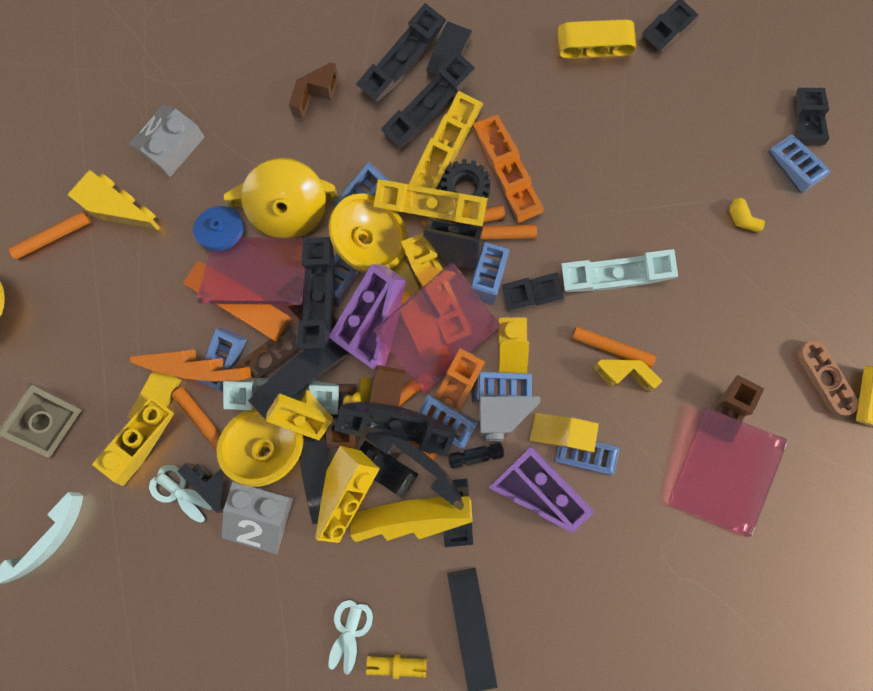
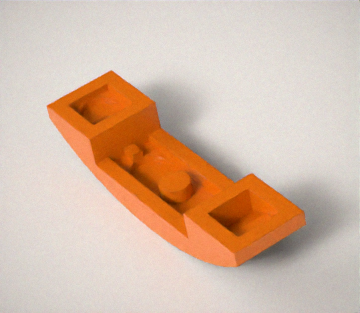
(456, 386)

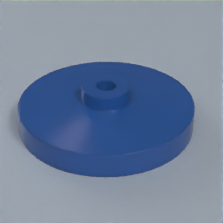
(218, 228)

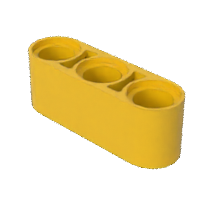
(596, 39)

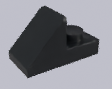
(212, 491)

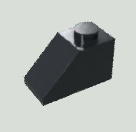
(454, 241)

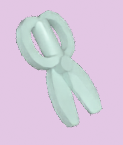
(186, 497)
(346, 641)

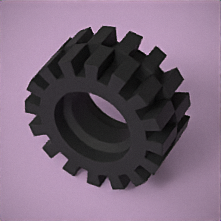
(470, 171)

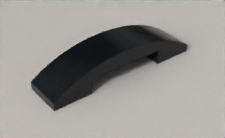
(403, 55)
(430, 101)
(319, 294)
(297, 375)
(397, 422)
(314, 464)
(442, 485)
(472, 630)

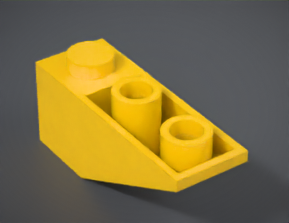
(106, 204)
(134, 442)
(343, 491)

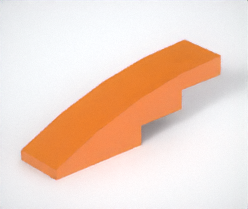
(508, 168)
(261, 317)
(185, 366)

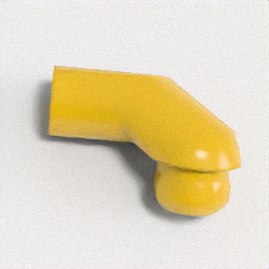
(742, 216)
(362, 394)

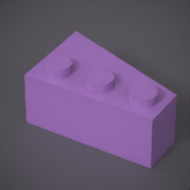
(370, 305)
(542, 489)

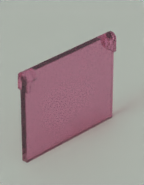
(255, 273)
(434, 325)
(728, 472)

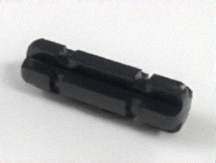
(476, 455)

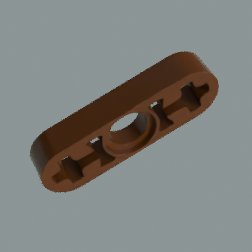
(265, 348)

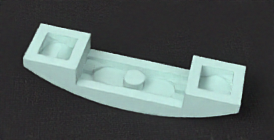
(619, 273)
(239, 392)
(64, 516)

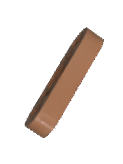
(839, 380)

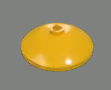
(284, 182)
(377, 227)
(247, 440)

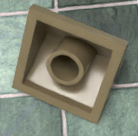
(39, 420)

